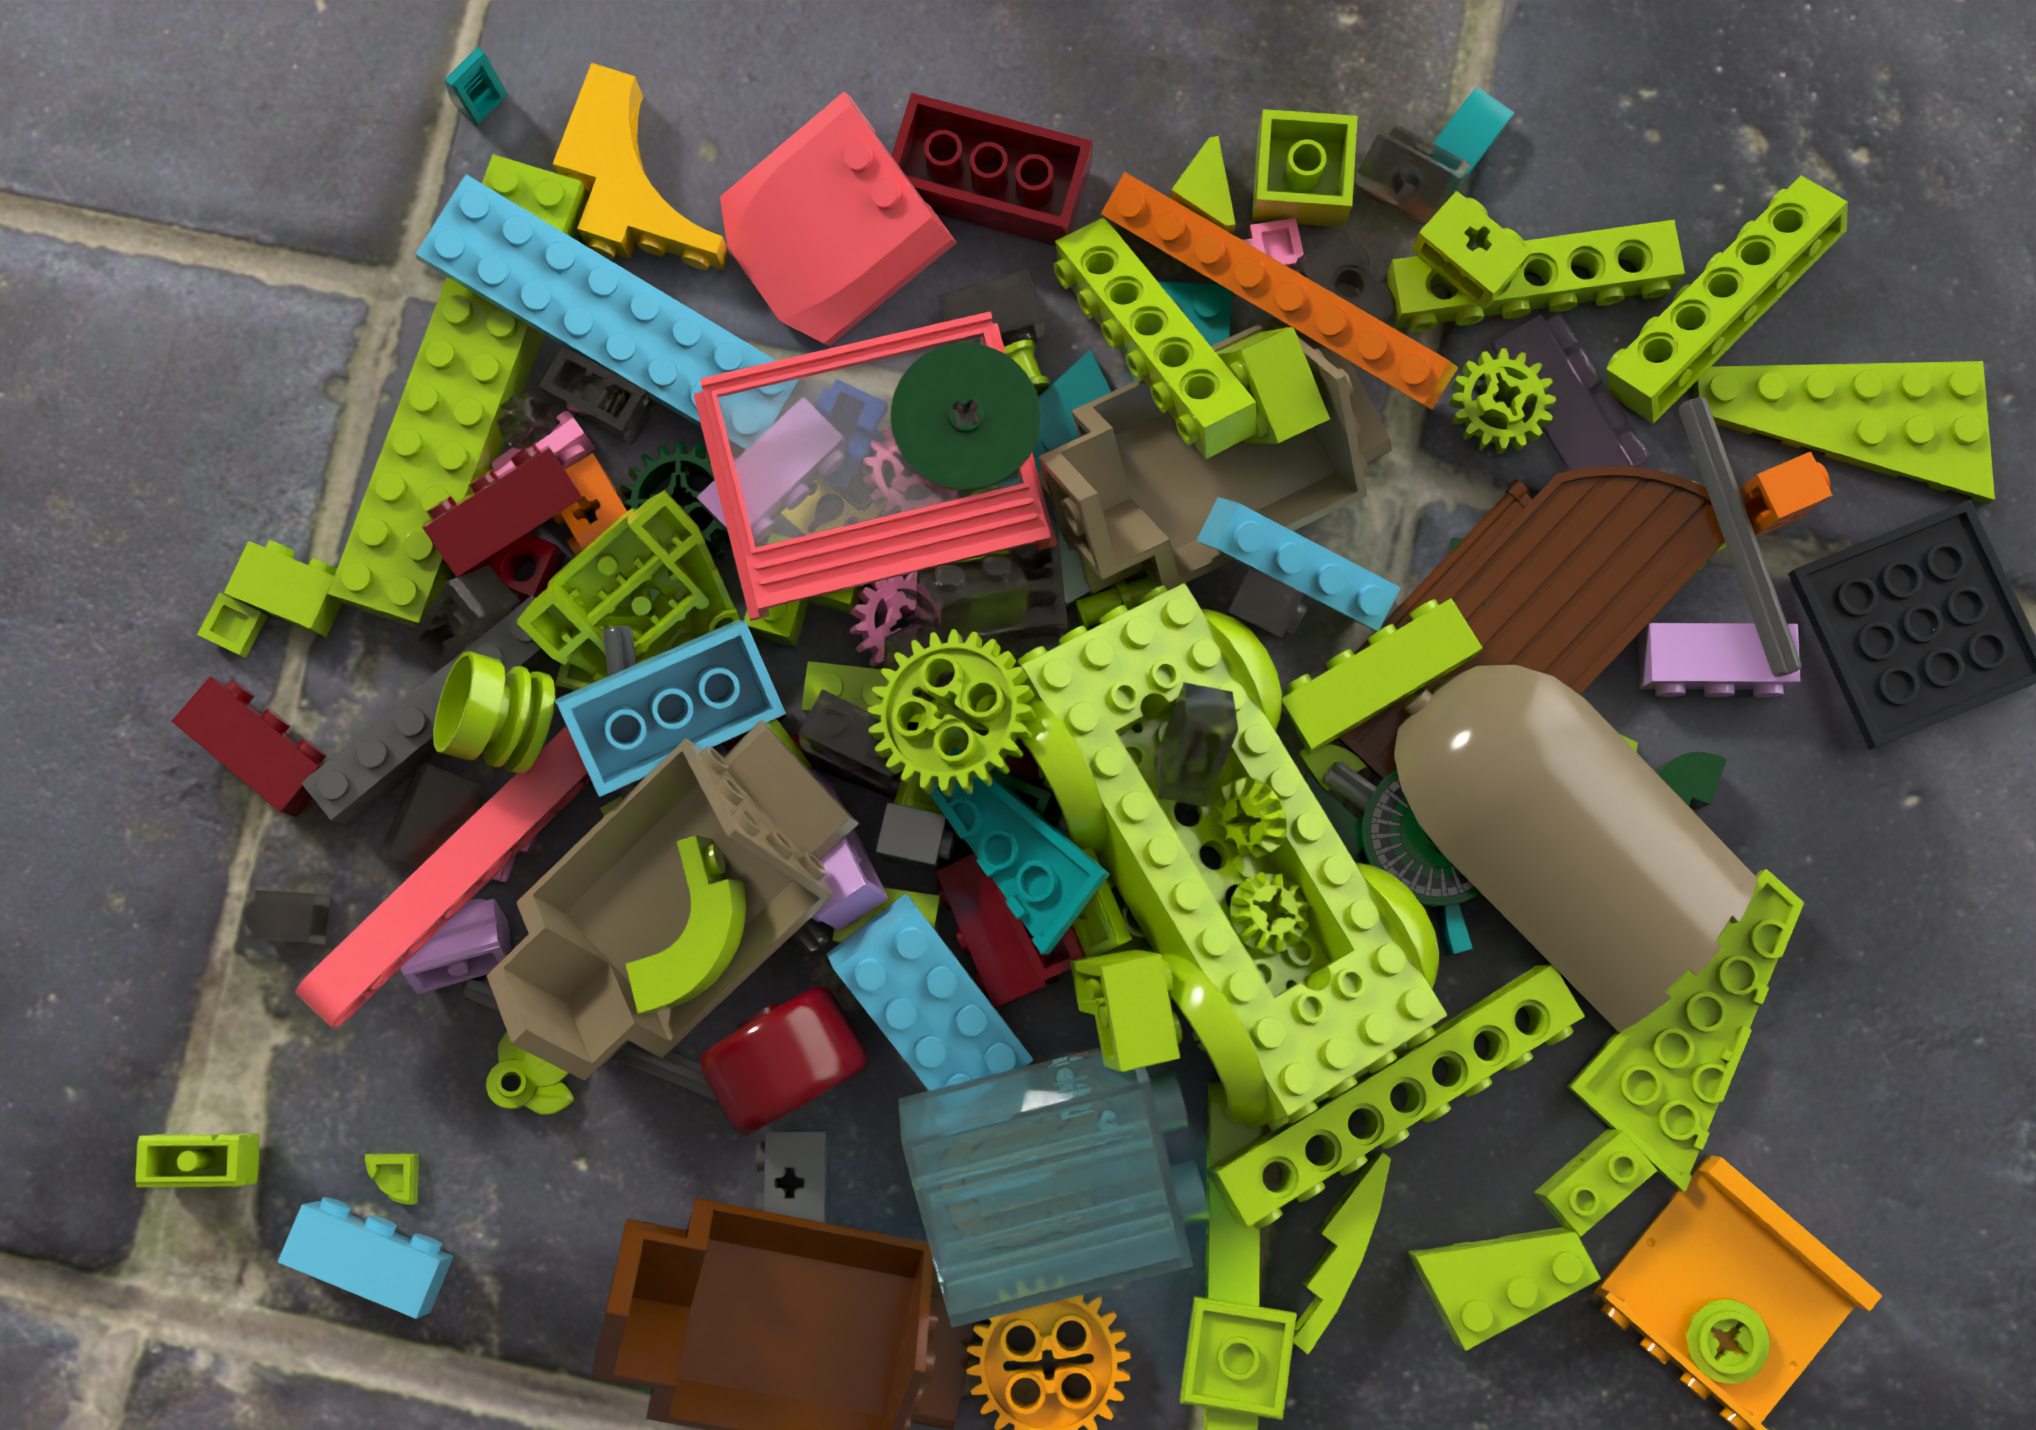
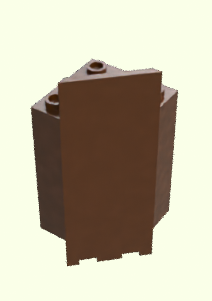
(781, 1325)

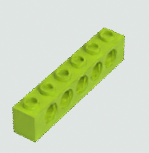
(1785, 243)
(1649, 246)
(1155, 339)

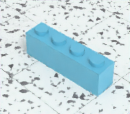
(1298, 563)

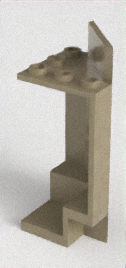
(1140, 495)
(628, 898)

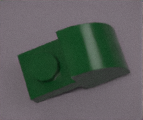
(1693, 777)

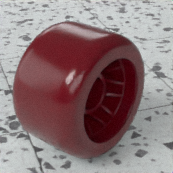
(782, 1059)

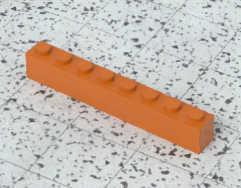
(1280, 291)

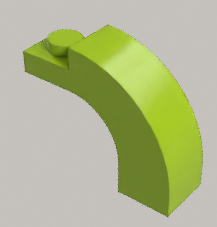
(707, 941)

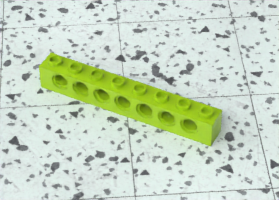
(1550, 1013)

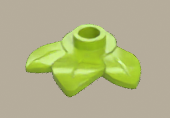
(540, 1081)

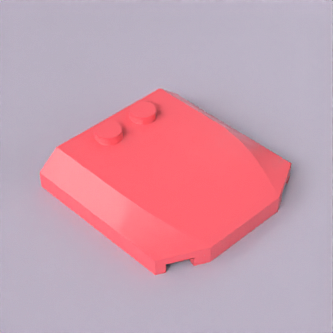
(830, 225)

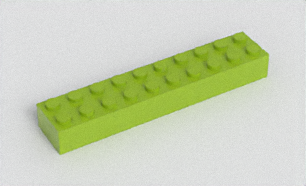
(447, 420)

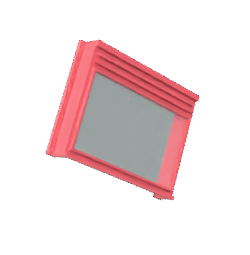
(820, 486)

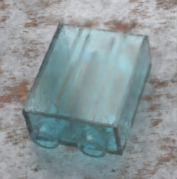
(1050, 1183)

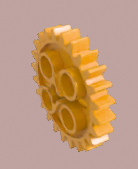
(1053, 1407)

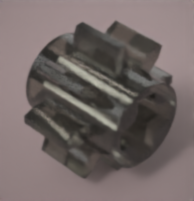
(526, 420)

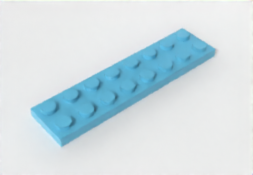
(580, 298)

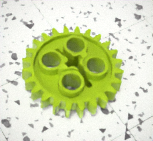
(978, 673)

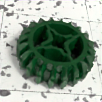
(678, 467)

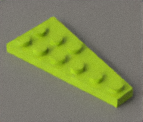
(1879, 416)
(1678, 1062)

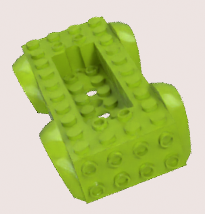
(1273, 1023)

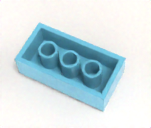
(693, 692)
(925, 999)

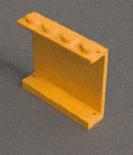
(1738, 1246)

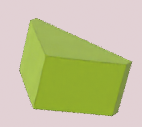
(1205, 187)

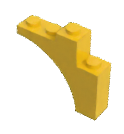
(623, 205)

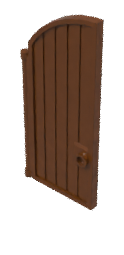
(1561, 578)

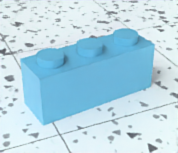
(366, 1257)

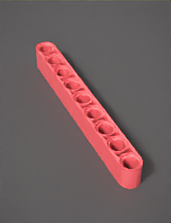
(444, 883)

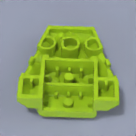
(640, 574)

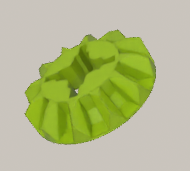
(1258, 801)
(1251, 921)
(1749, 1335)

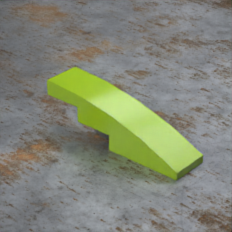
(1349, 1230)

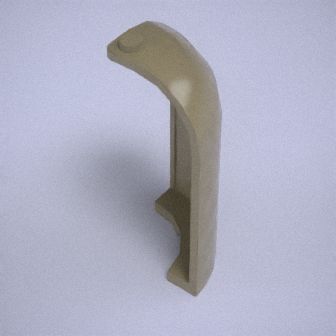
(1569, 834)

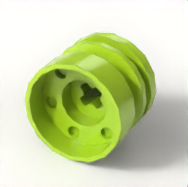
(494, 713)

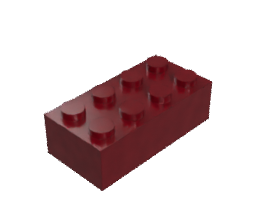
(993, 168)

